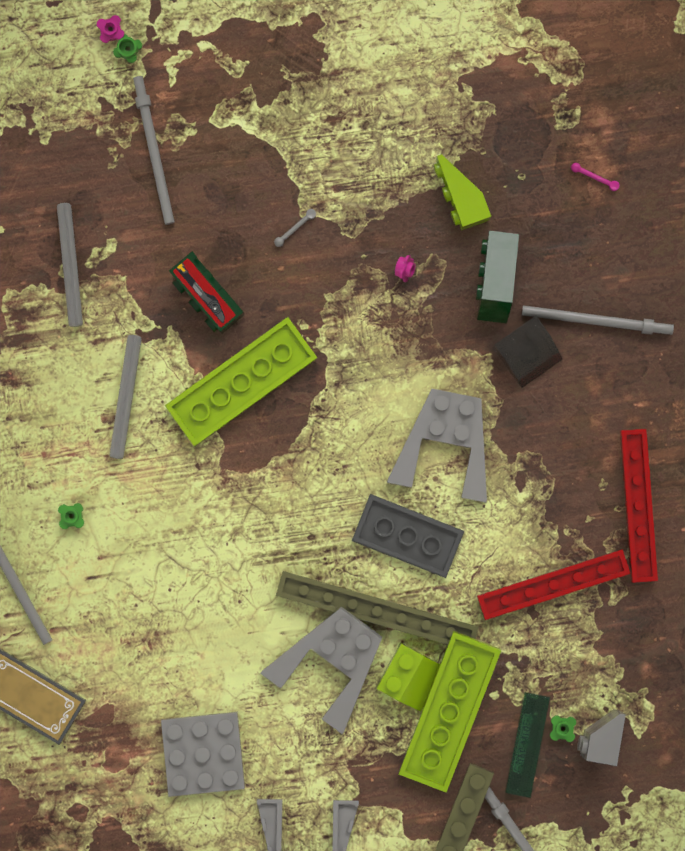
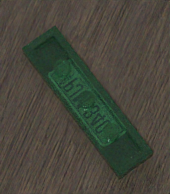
(527, 744)

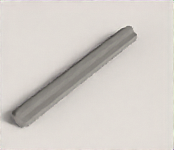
(69, 265)
(125, 396)

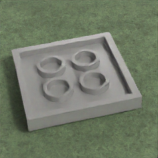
(203, 754)

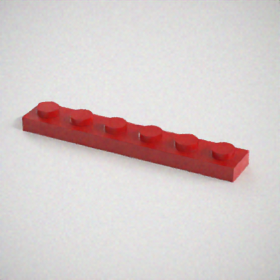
(638, 505)
(553, 584)

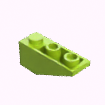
(467, 200)

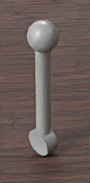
(310, 214)

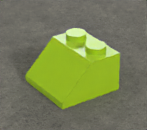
(409, 677)

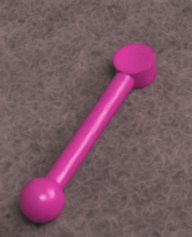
(613, 186)

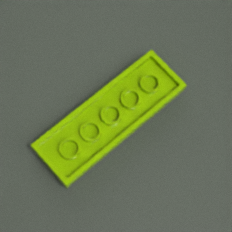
(241, 381)
(449, 711)

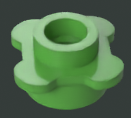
(130, 55)
(65, 511)
(556, 732)

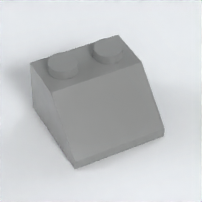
(603, 739)

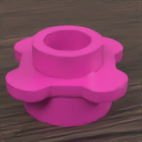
(113, 35)
(405, 268)

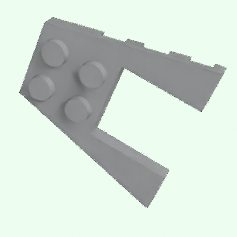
(453, 421)
(344, 644)
(271, 819)

